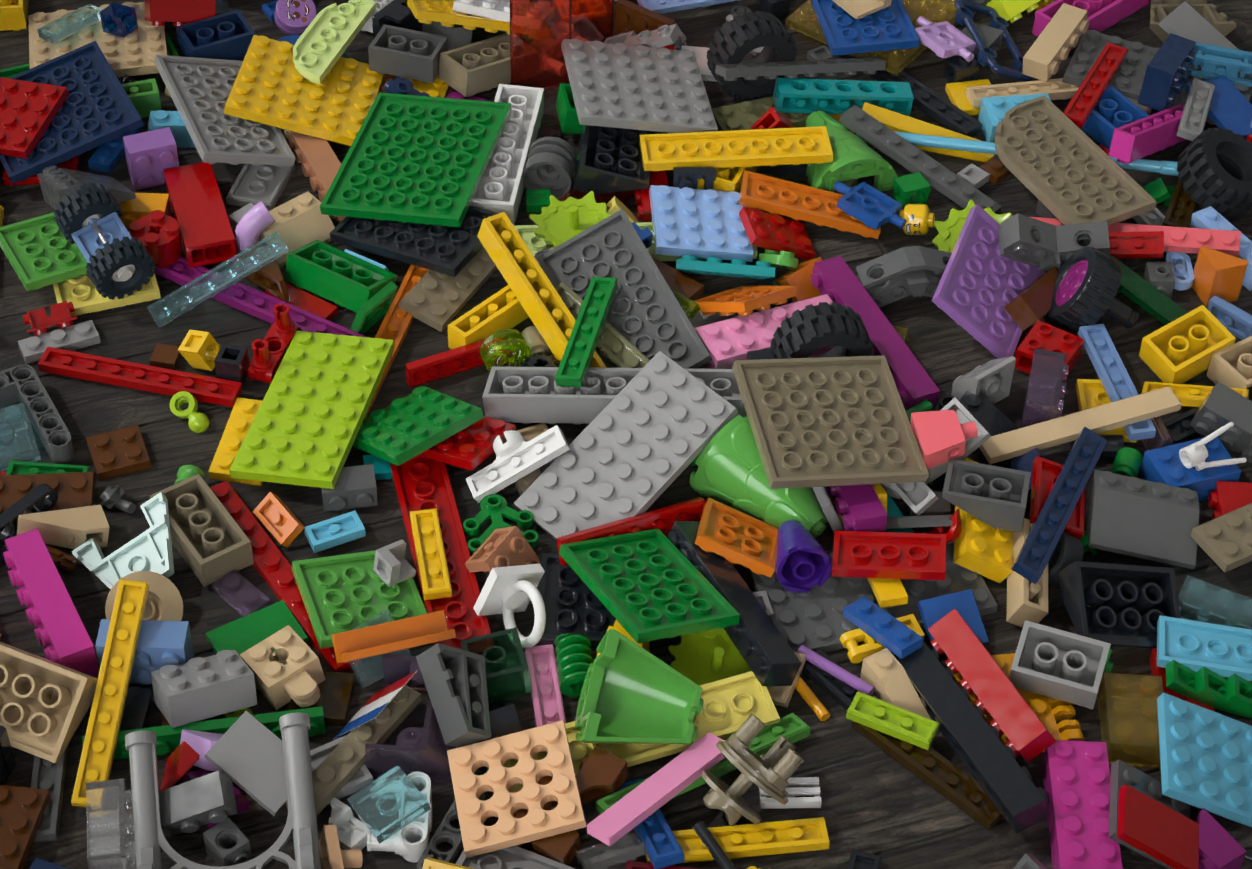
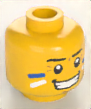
(918, 219)

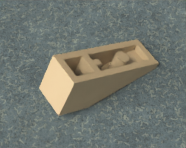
(891, 682)

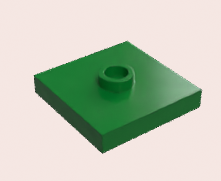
(374, 309)

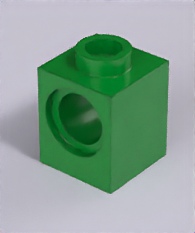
(911, 189)

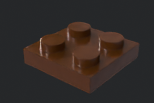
(118, 452)

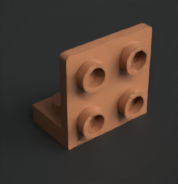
(502, 549)

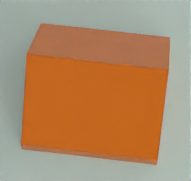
(1218, 275)
(801, 279)

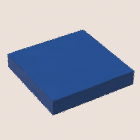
(964, 602)

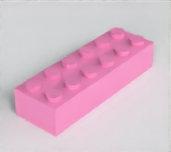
(733, 337)

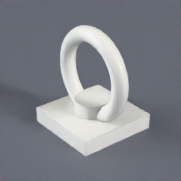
(510, 591)

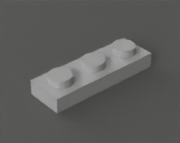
(67, 338)

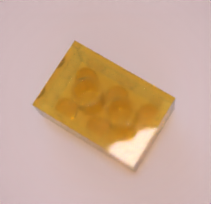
(1130, 718)

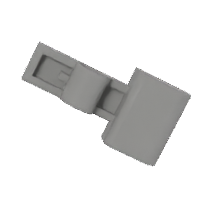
(656, 38)

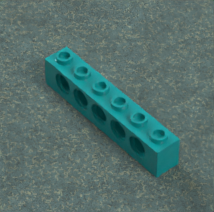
(838, 96)

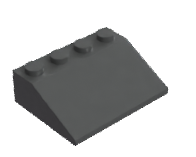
(60, 181)
(1141, 518)

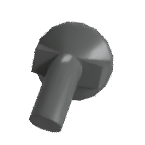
(112, 497)

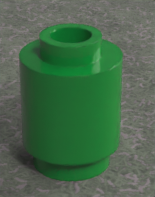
(1127, 462)

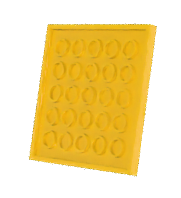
(277, 95)

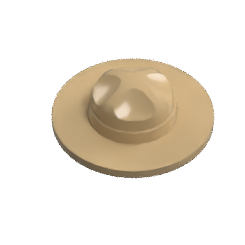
(163, 598)

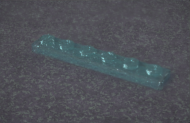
(217, 279)

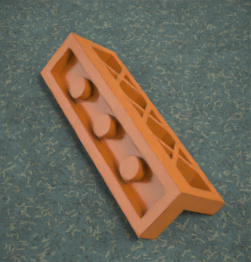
(391, 636)

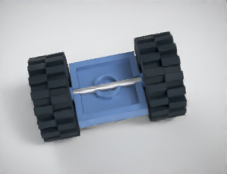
(113, 257)

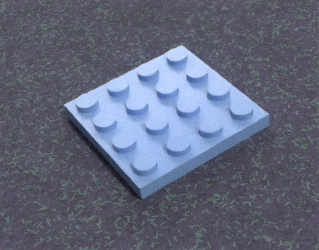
(698, 223)

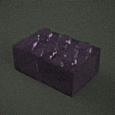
(1045, 387)

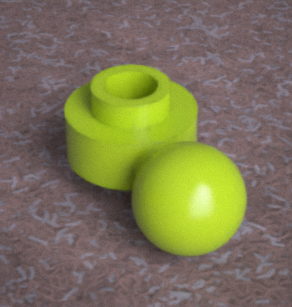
(197, 421)

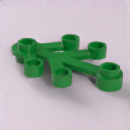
(493, 508)

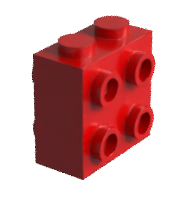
(1051, 339)

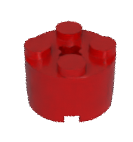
(159, 236)

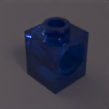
(118, 20)

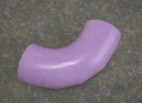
(251, 226)

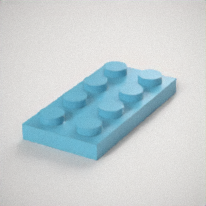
(1206, 645)

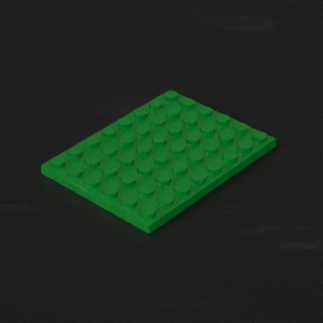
(417, 159)

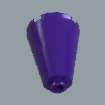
(800, 558)

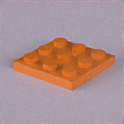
(745, 299)
(738, 537)

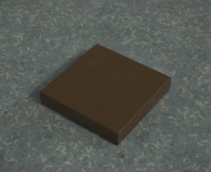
(334, 697)

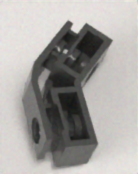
(1046, 244)
(903, 273)

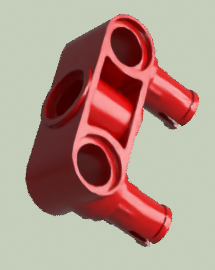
(271, 350)

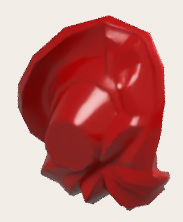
(952, 532)

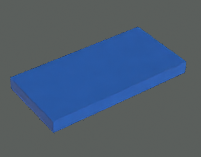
(1229, 107)

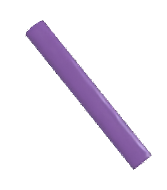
(836, 671)

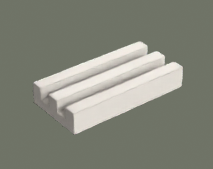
(797, 787)

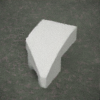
(350, 830)

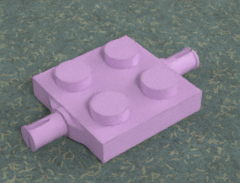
(944, 39)

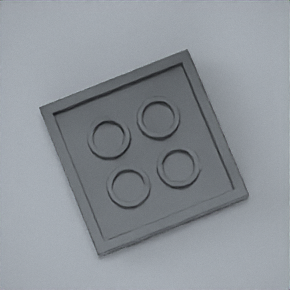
(1125, 774)

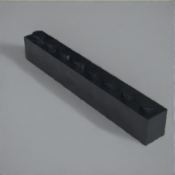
(756, 634)
(974, 741)

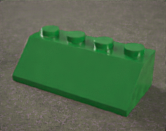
(335, 275)

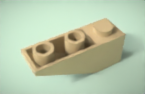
(68, 526)

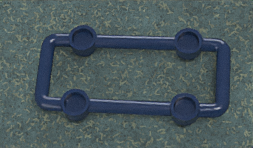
(987, 55)

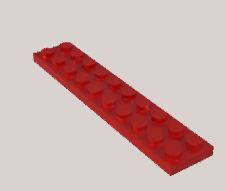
(424, 486)

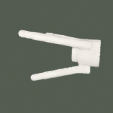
(1197, 453)

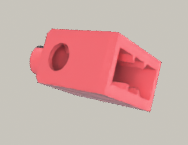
(941, 435)

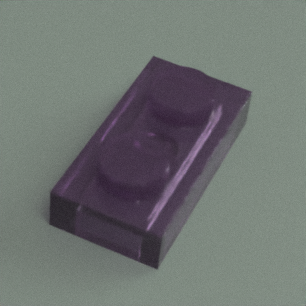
(240, 593)

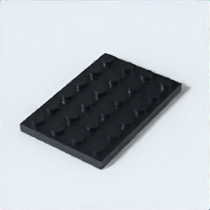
(422, 245)

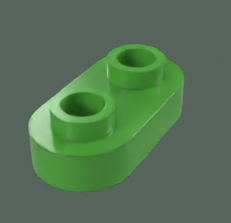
(784, 260)

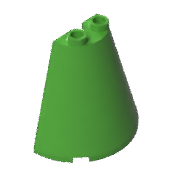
(635, 698)

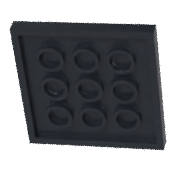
(570, 604)

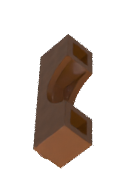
(598, 777)

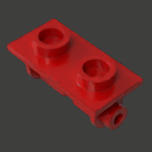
(40, 321)

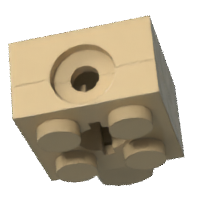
(288, 672)

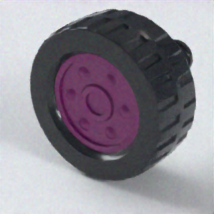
(1087, 291)

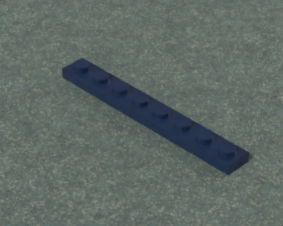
(1059, 505)

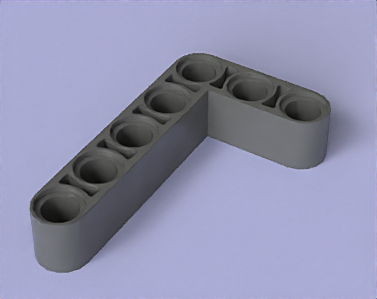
(24, 386)

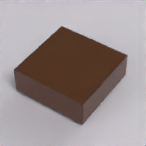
(165, 356)

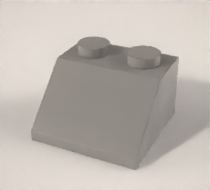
(988, 381)

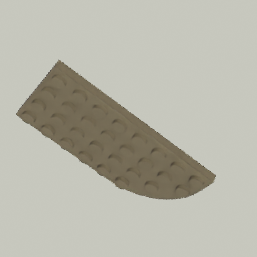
(1066, 166)

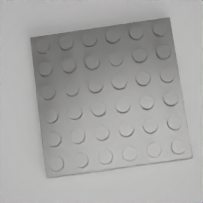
(637, 87)

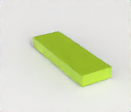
(892, 720)

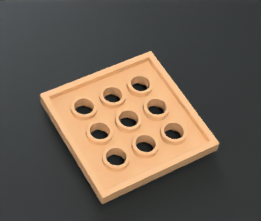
(503, 804)

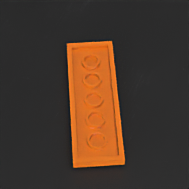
(799, 203)

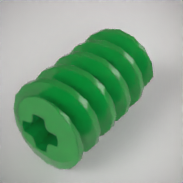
(573, 662)

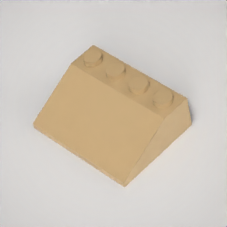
(41, 702)

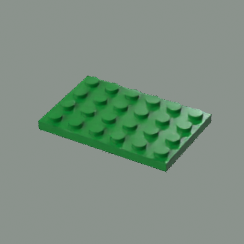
(649, 585)

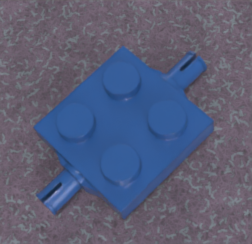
(869, 205)

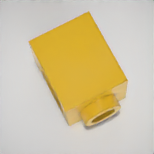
(199, 349)

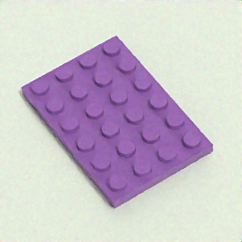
(982, 283)

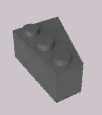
(457, 693)

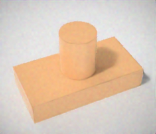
(332, 856)

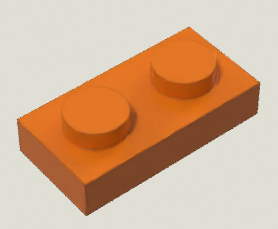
(278, 519)

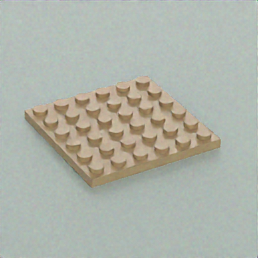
(126, 55)

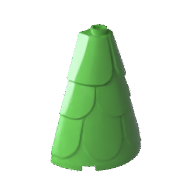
(850, 158)
(735, 476)

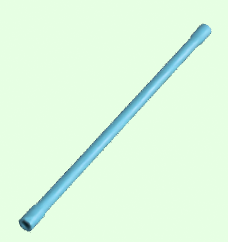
(1162, 167)

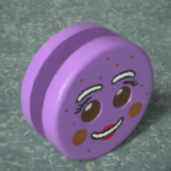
(294, 15)

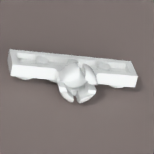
(516, 460)

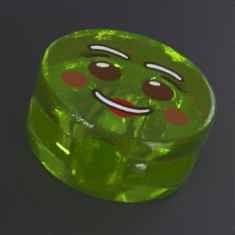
(504, 349)

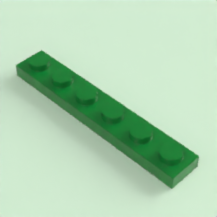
(586, 332)

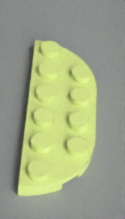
(329, 37)

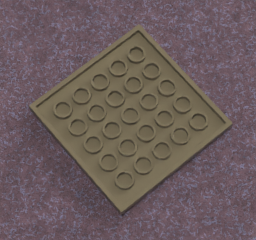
(829, 422)

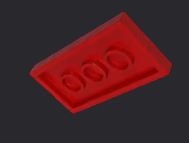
(889, 555)

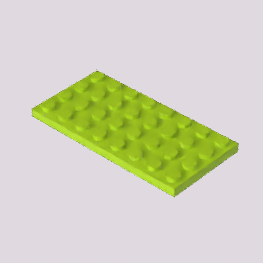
(313, 410)

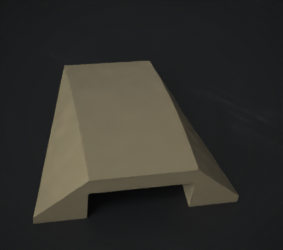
(1161, 8)

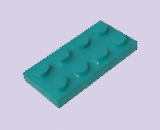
(736, 268)

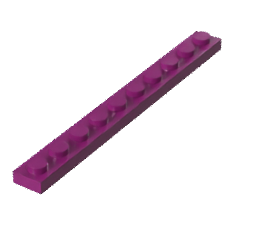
(253, 301)

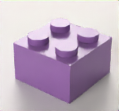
(148, 156)

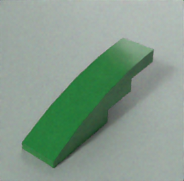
(1211, 689)

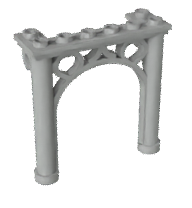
(300, 796)

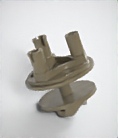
(766, 771)

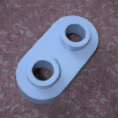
(1181, 269)

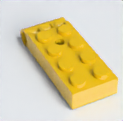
(983, 547)

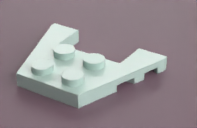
(146, 552)

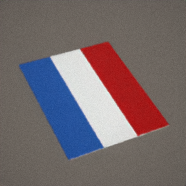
(375, 705)

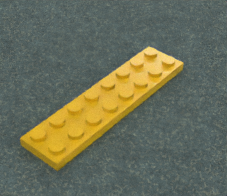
(736, 148)

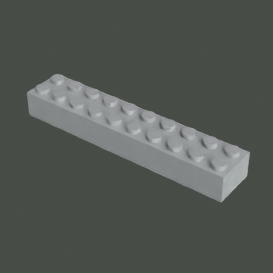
(532, 394)

